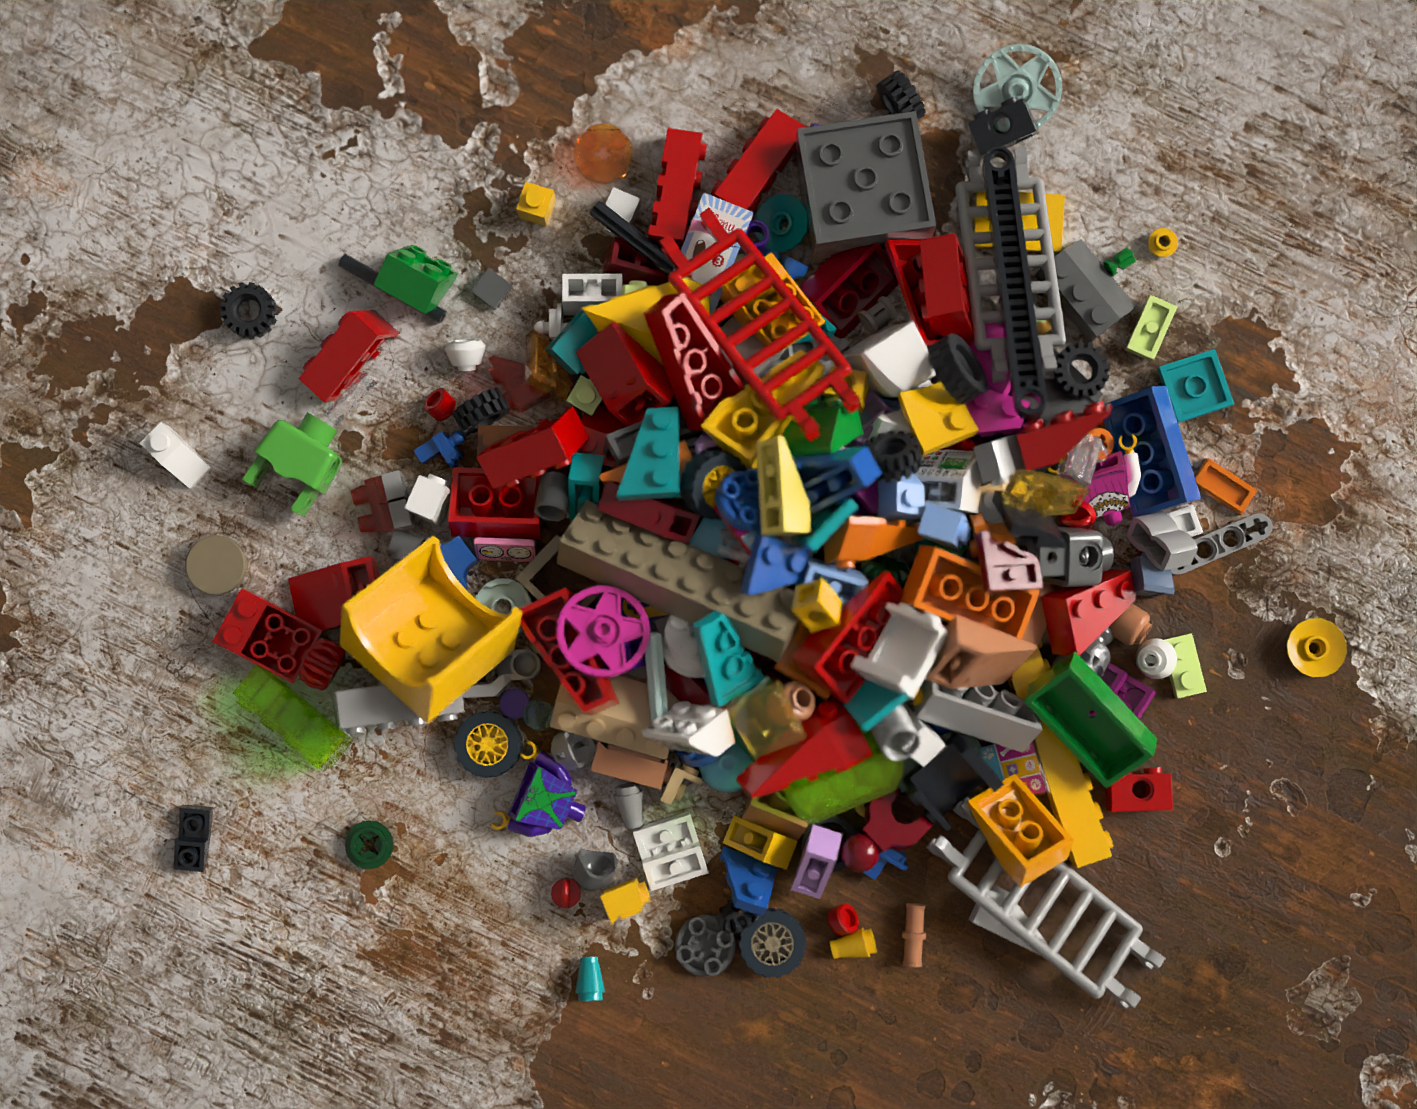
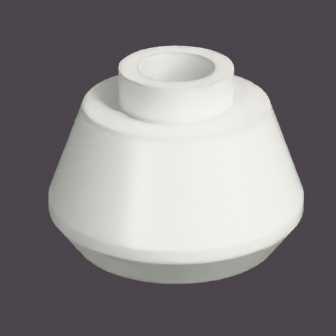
(465, 353)
(1164, 660)

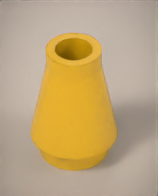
(854, 945)

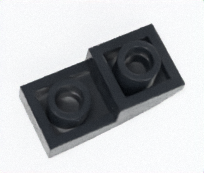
(193, 838)

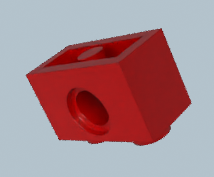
(1156, 796)

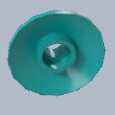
(776, 212)

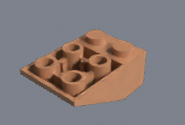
(976, 656)

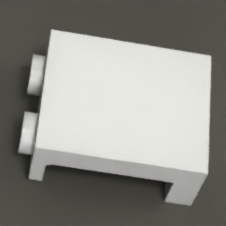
(903, 650)

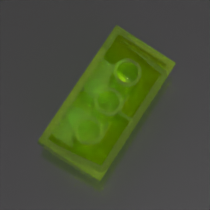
(847, 789)

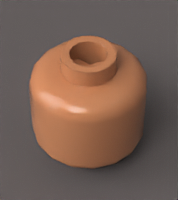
(1131, 626)
(800, 698)

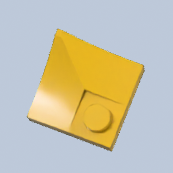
(936, 418)

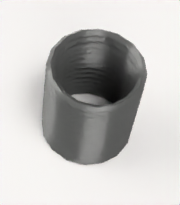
(552, 496)

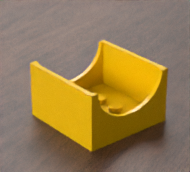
(425, 632)

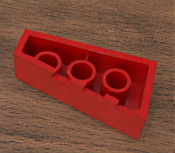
(691, 359)

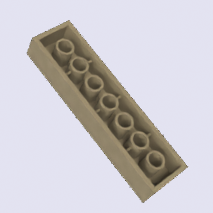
(676, 578)

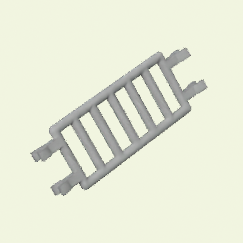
(972, 265)
(1148, 957)

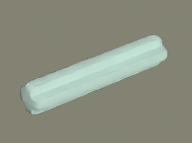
(656, 676)

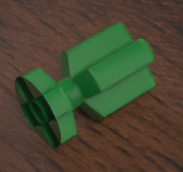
(1121, 260)

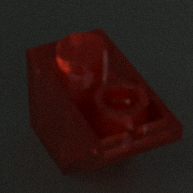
(519, 392)

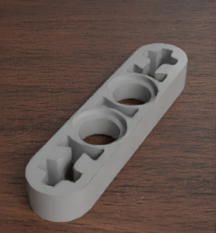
(1216, 543)

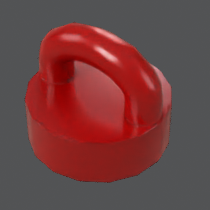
(440, 404)
(1083, 517)
(566, 893)
(843, 919)

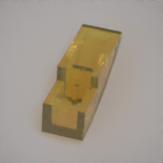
(1045, 493)

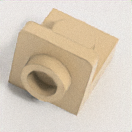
(675, 787)

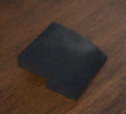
(1028, 523)

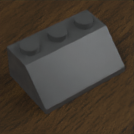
(1088, 291)

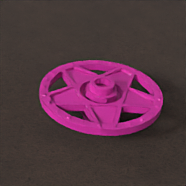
(603, 631)

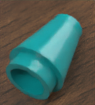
(589, 980)

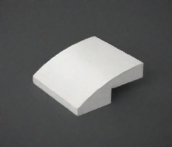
(670, 850)

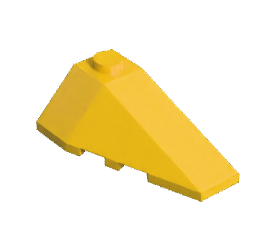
(745, 420)

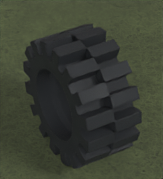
(900, 95)
(236, 298)
(1097, 363)
(481, 410)
(895, 455)

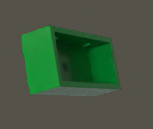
(1107, 742)

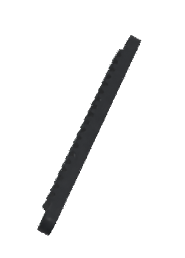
(1014, 283)

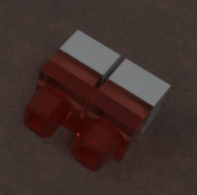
(387, 500)

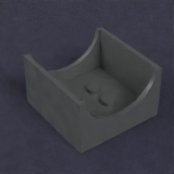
(863, 183)

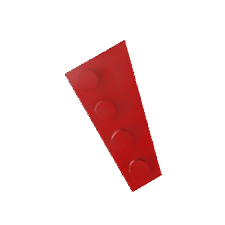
(760, 159)
(677, 185)
(540, 626)

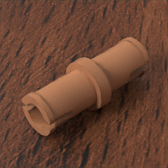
(914, 935)

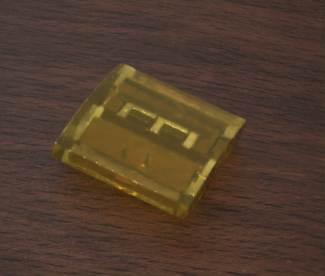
(765, 719)

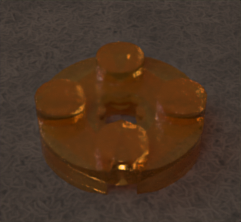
(591, 142)

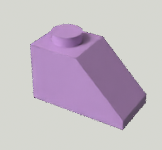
(816, 861)

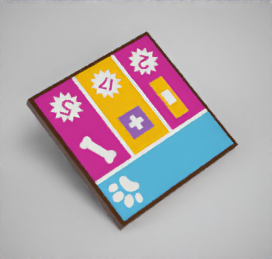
(1025, 765)

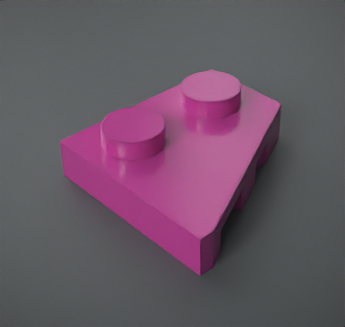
(995, 413)

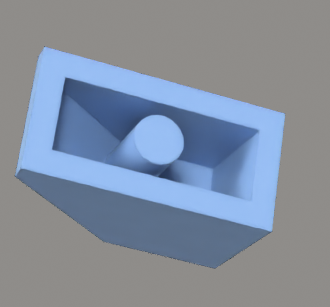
(901, 499)

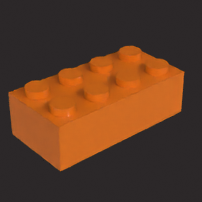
(954, 587)

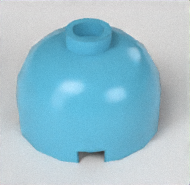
(723, 772)

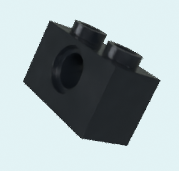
(1021, 125)

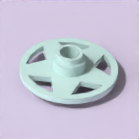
(1018, 81)

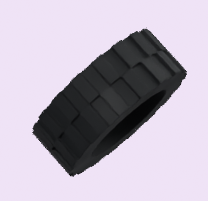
(958, 368)

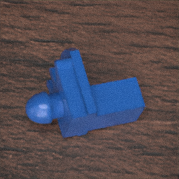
(443, 444)
(895, 857)

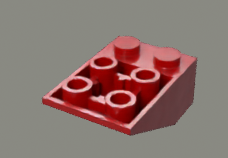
(625, 374)
(1050, 441)
(323, 592)
(267, 635)

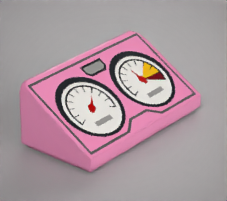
(505, 549)

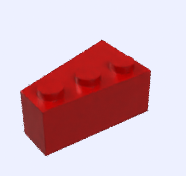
(346, 353)
(1083, 613)

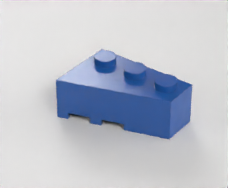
(835, 475)

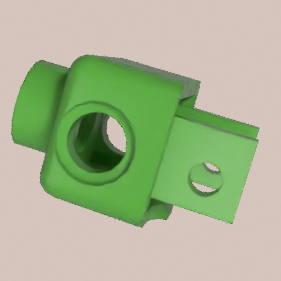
(299, 455)

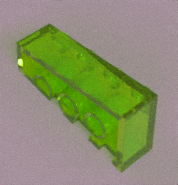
(292, 718)

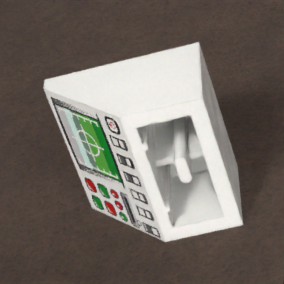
(951, 480)
(693, 729)

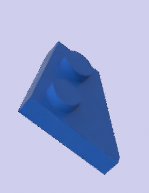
(773, 565)
(749, 880)

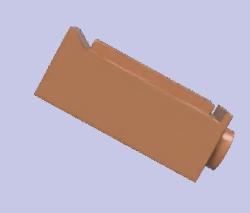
(631, 766)

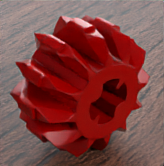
(321, 664)

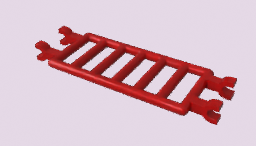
(789, 302)

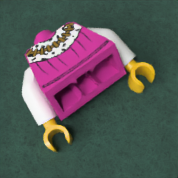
(1113, 483)

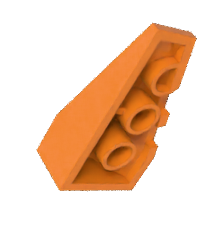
(865, 538)

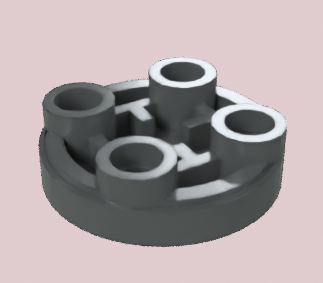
(704, 946)

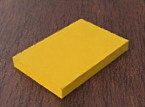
(1055, 210)

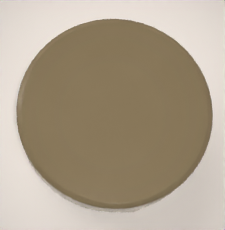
(216, 565)

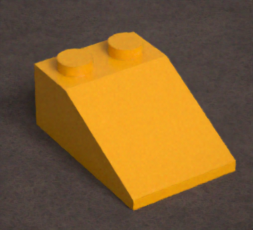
(1020, 830)

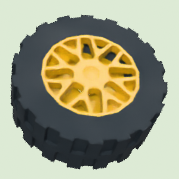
(699, 475)
(488, 744)

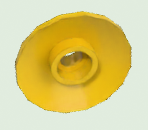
(1330, 645)

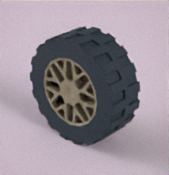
(773, 944)

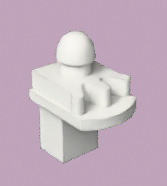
(555, 323)

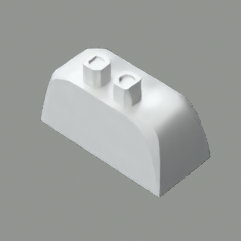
(893, 360)

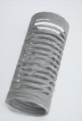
(906, 725)

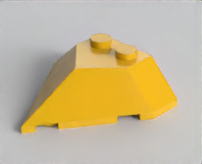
(628, 312)

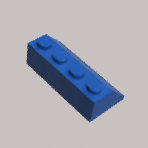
(1162, 456)

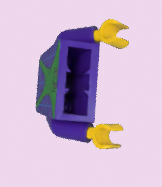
(542, 798)

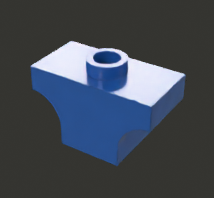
(459, 559)

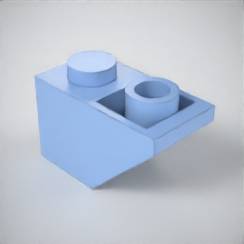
(945, 527)

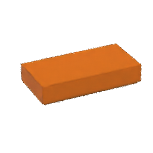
(1224, 486)

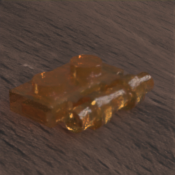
(542, 369)

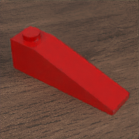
(830, 652)
(829, 744)

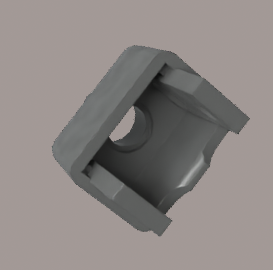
(1079, 563)

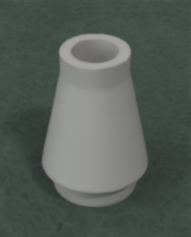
(629, 802)

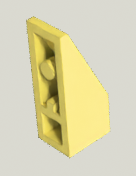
(782, 495)

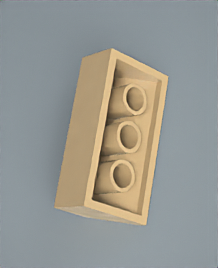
(617, 725)

